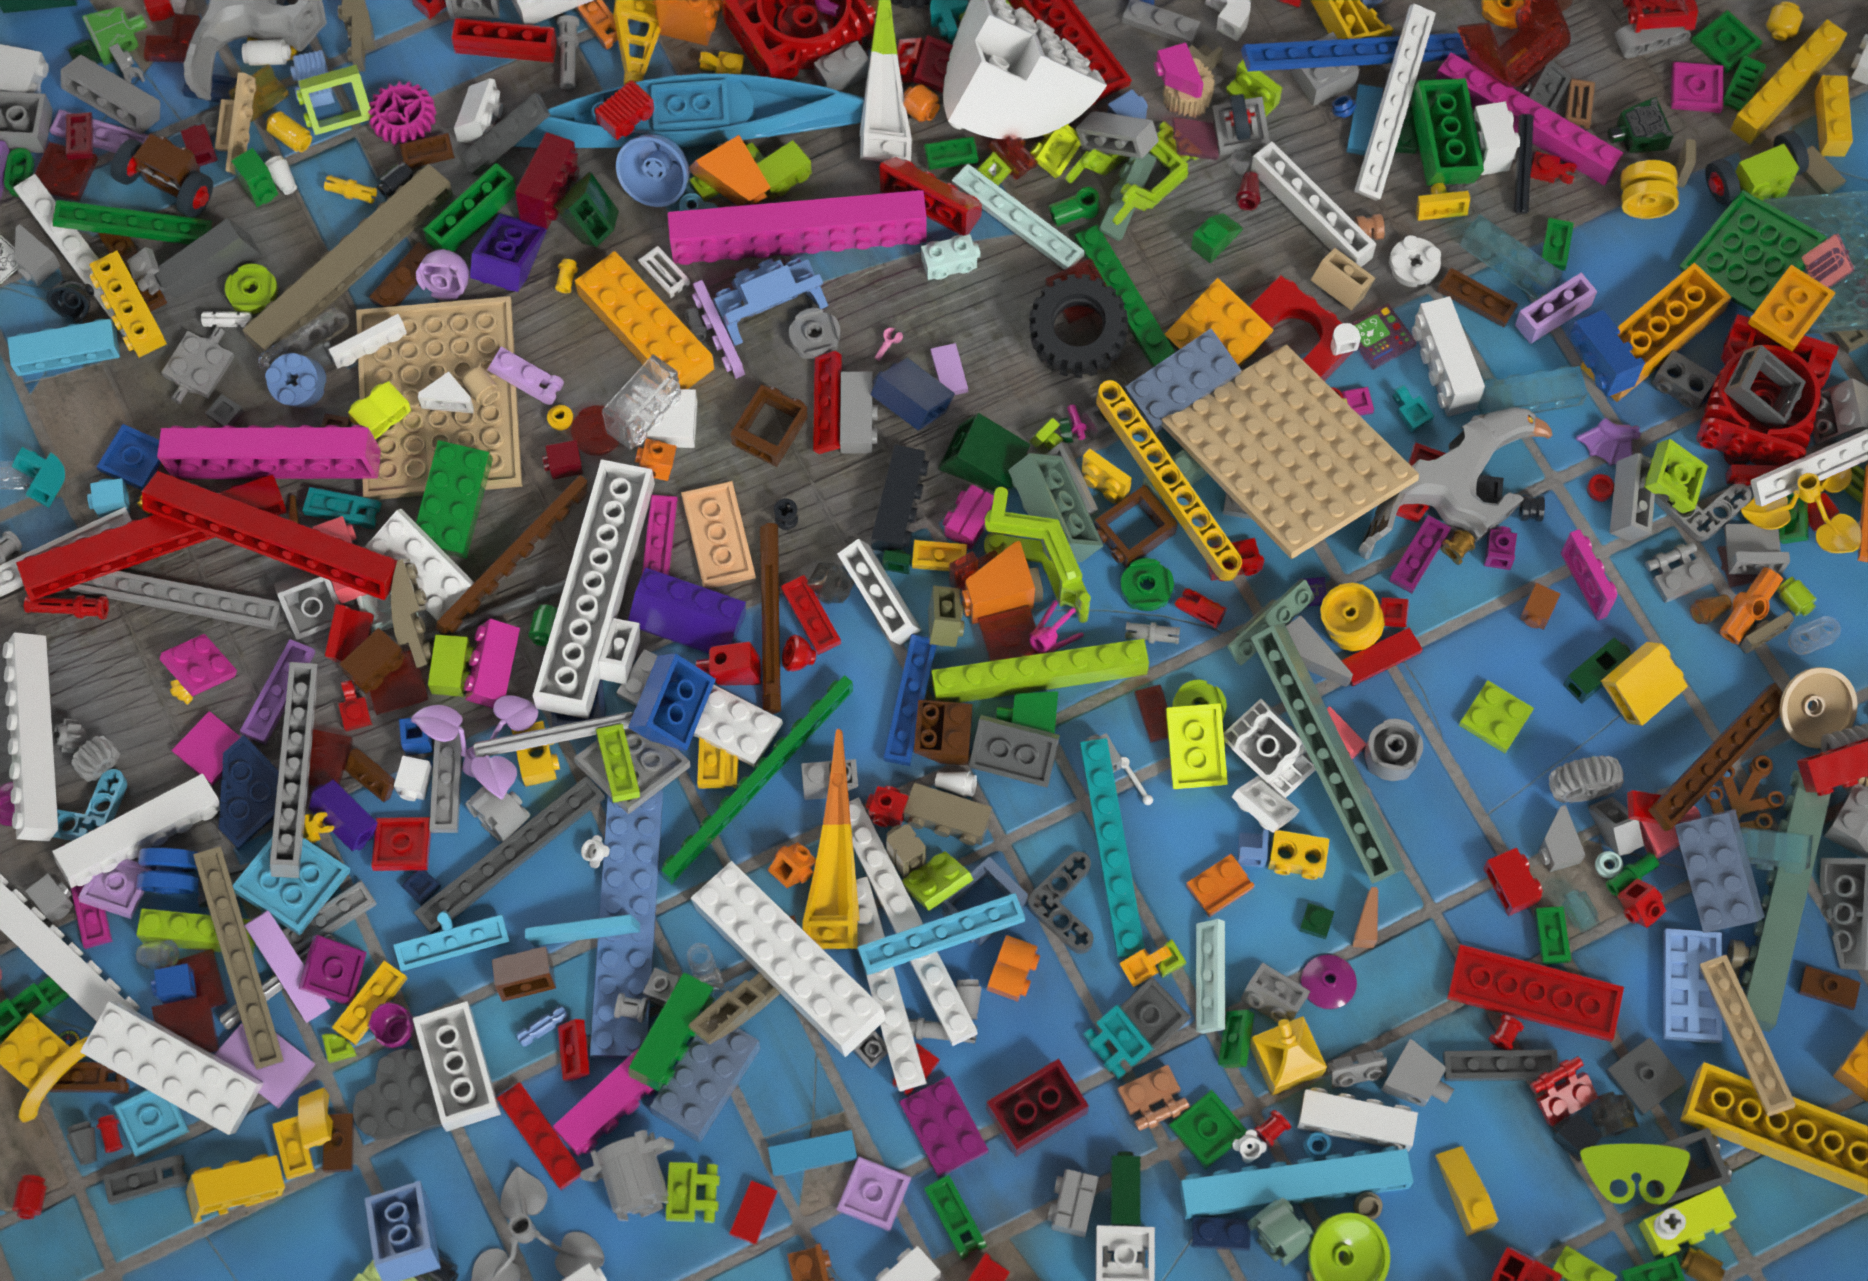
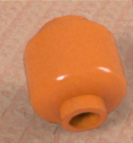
(921, 103)

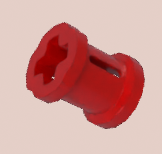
(1506, 1032)
(1272, 1128)

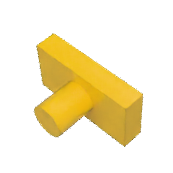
(1442, 204)

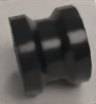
(1532, 508)

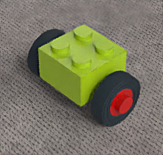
(1762, 175)

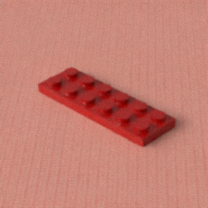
(1535, 993)

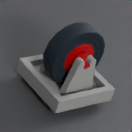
(1241, 124)

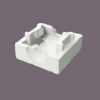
(1126, 1243)

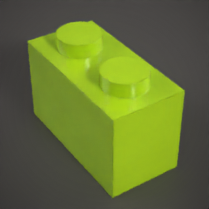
(785, 169)
(449, 665)

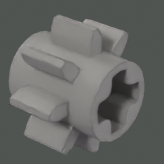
(68, 735)

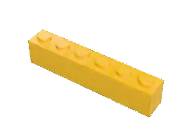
(1788, 81)

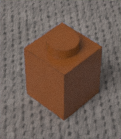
(1539, 606)

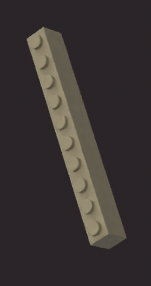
(349, 259)

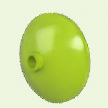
(1363, 1248)

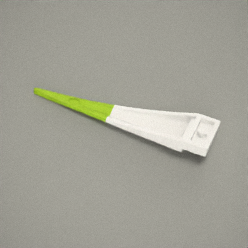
(884, 118)

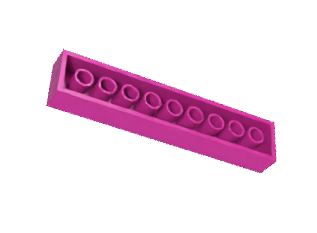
(797, 227)

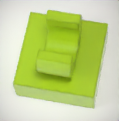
(1047, 435)

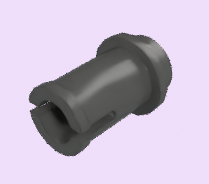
(695, 324)

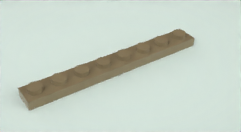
(238, 958)

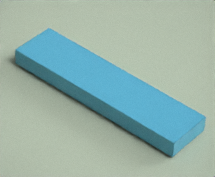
(582, 930)

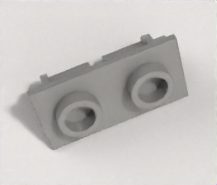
(1369, 1067)

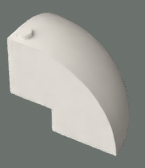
(1014, 75)

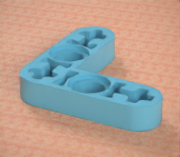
(93, 817)

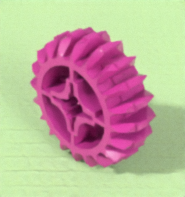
(413, 102)

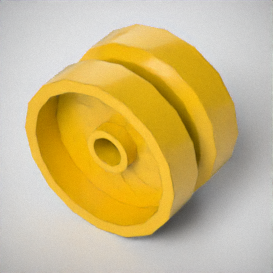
(1649, 189)
(1352, 616)

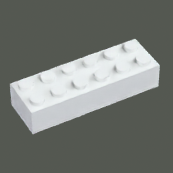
(172, 1067)

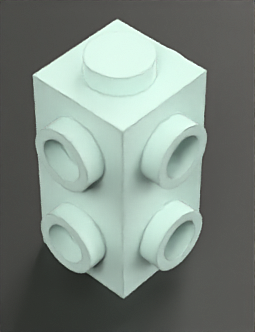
(949, 256)

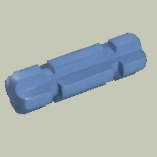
(542, 1026)

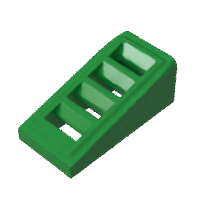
(1748, 69)

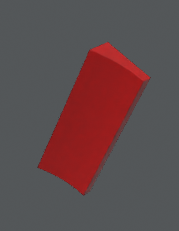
(1073, 26)

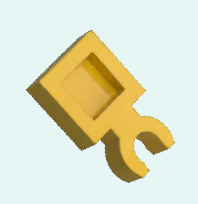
(314, 826)

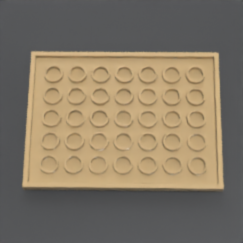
(440, 341)
(1290, 451)

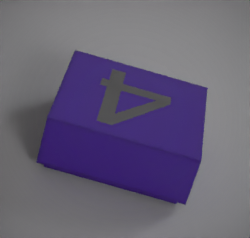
(1318, 589)

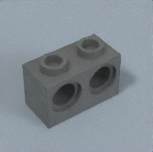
(1688, 375)

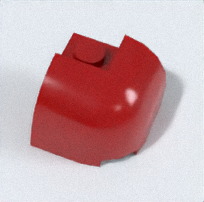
(1522, 1267)

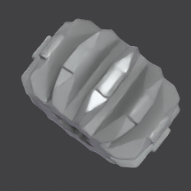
(95, 758)

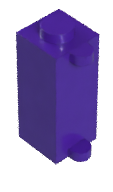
(349, 819)

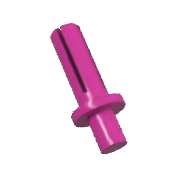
(1078, 427)

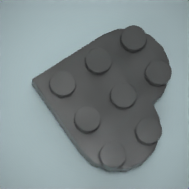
(399, 1100)

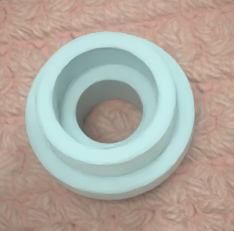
(1614, 859)

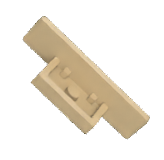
(235, 120)

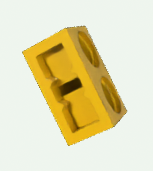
(1298, 846)

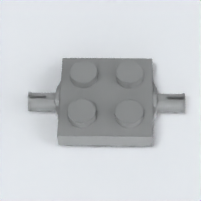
(197, 365)

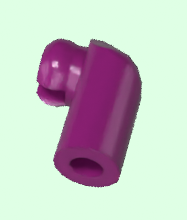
(828, 7)

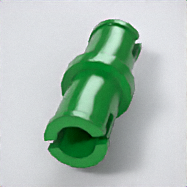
(1631, 873)

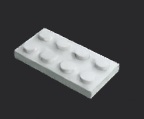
(438, 574)

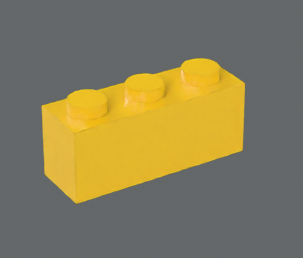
(1833, 116)

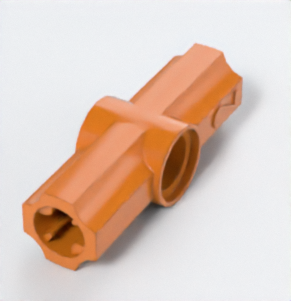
(1751, 605)

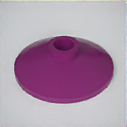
(1326, 994)

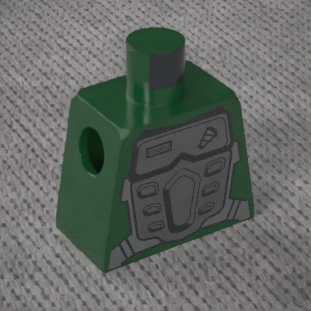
(1642, 128)

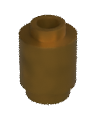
(1702, 1266)

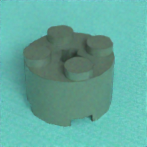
(1281, 1232)

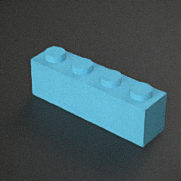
(63, 347)

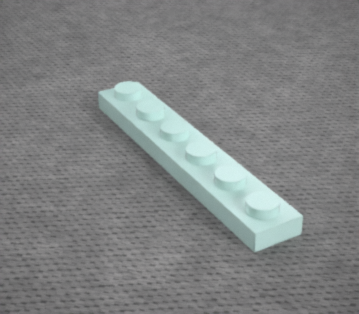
(1018, 218)

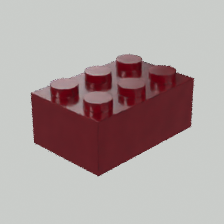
(547, 180)
(1037, 1107)

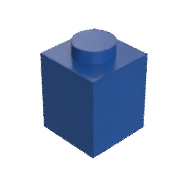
(413, 739)

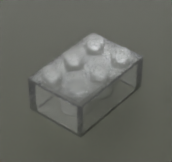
(642, 402)

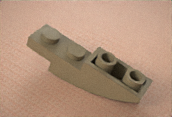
(359, 29)
(406, 602)

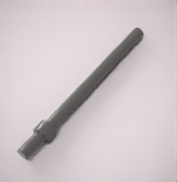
(541, 594)

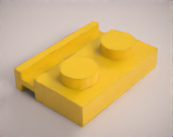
(716, 767)

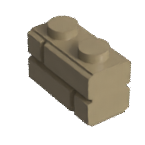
(905, 849)

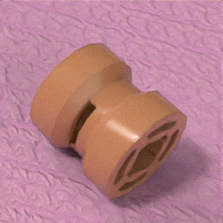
(1372, 226)

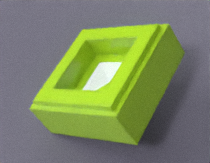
(994, 169)

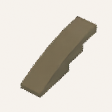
(734, 1009)

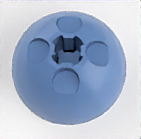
(653, 170)

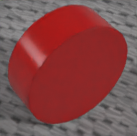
(1600, 487)

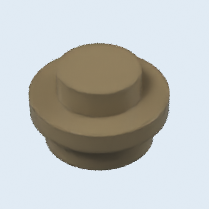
(1368, 1205)

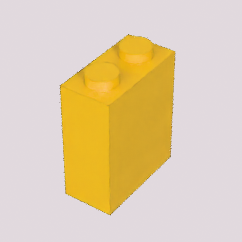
(1644, 683)

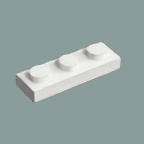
(367, 341)

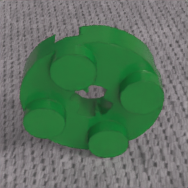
(1144, 599)

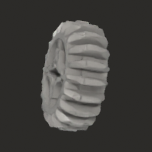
(1586, 779)

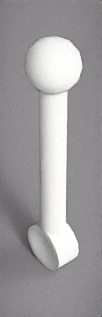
(1147, 799)

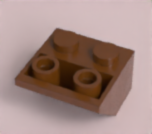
(943, 731)

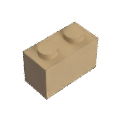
(1342, 279)

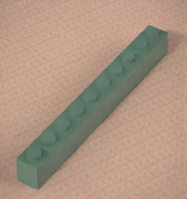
(1328, 753)
(1782, 910)

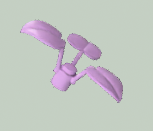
(494, 773)

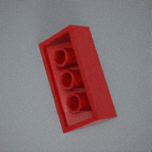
(942, 200)

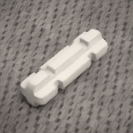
(225, 319)

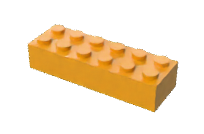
(642, 319)
(1671, 320)

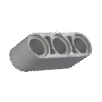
(1648, 40)

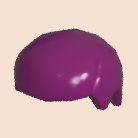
(391, 1024)

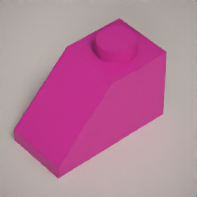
(1179, 70)

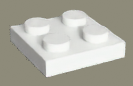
(1265, 804)

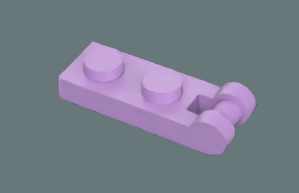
(525, 376)

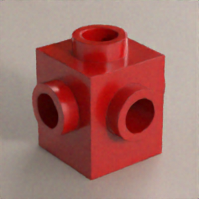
(887, 806)
(1642, 903)

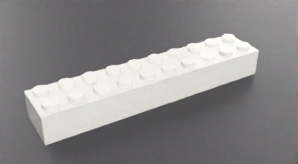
(593, 588)

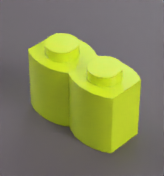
(380, 410)

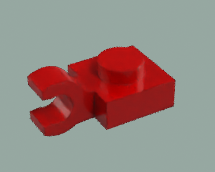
(908, 55)
(355, 710)

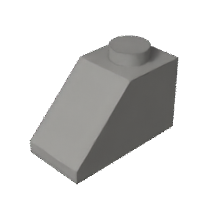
(33, 257)
(1617, 830)
(1561, 844)

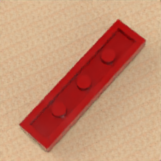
(827, 402)
(540, 1136)

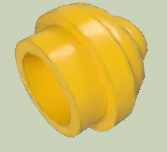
(180, 692)

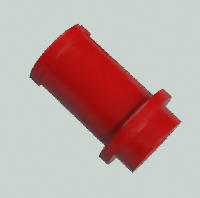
(110, 1133)

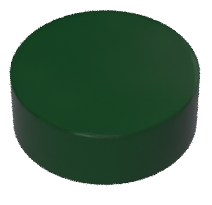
(1065, 430)

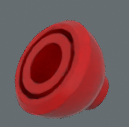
(797, 654)

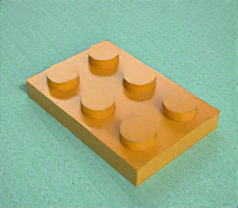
(1791, 308)

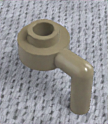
(1737, 955)

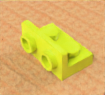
(1056, 150)

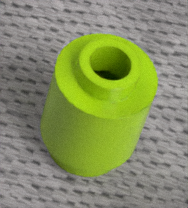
(1796, 596)

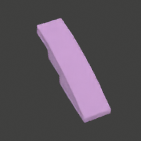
(284, 964)

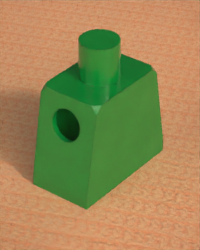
(1032, 710)

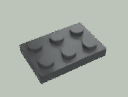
(1014, 751)

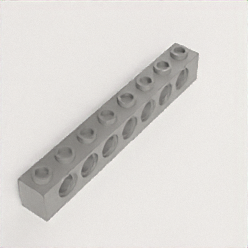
(294, 770)

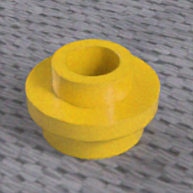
(560, 424)

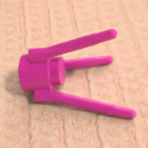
(1044, 639)

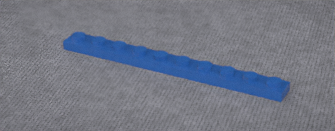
(1343, 52)

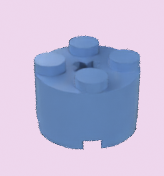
(282, 376)

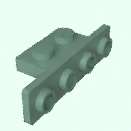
(1133, 172)
(1274, 613)

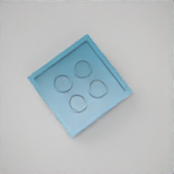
(292, 900)

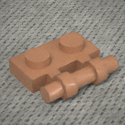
(1150, 1090)

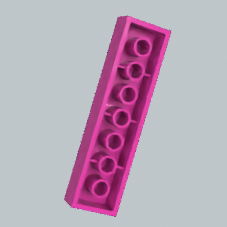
(278, 451)

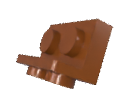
(810, 1264)

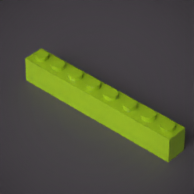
(1040, 672)

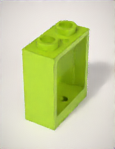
(328, 80)

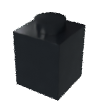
(1576, 1135)

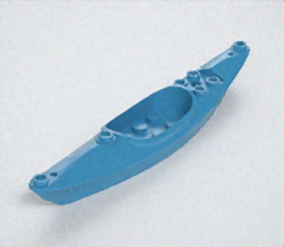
(708, 111)

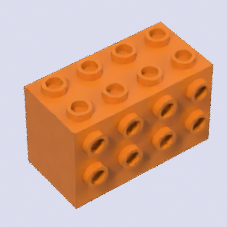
(688, 19)

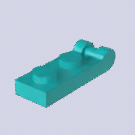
(334, 505)

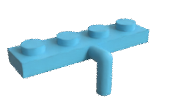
(451, 941)

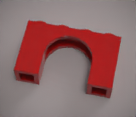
(1285, 301)

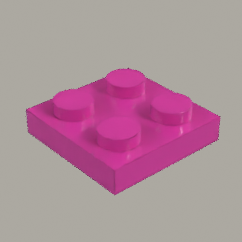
(198, 664)

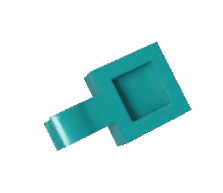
(1412, 411)

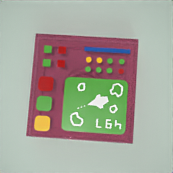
(1383, 336)

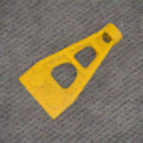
(640, 11)

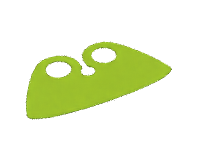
(1620, 1161)

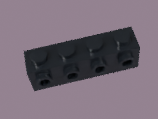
(899, 498)

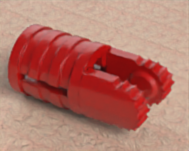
(1201, 607)

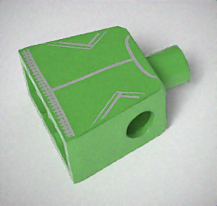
(113, 27)

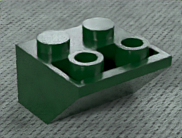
(588, 211)

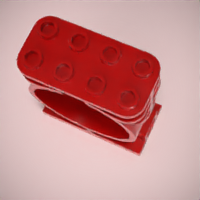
(795, 43)
(1735, 430)

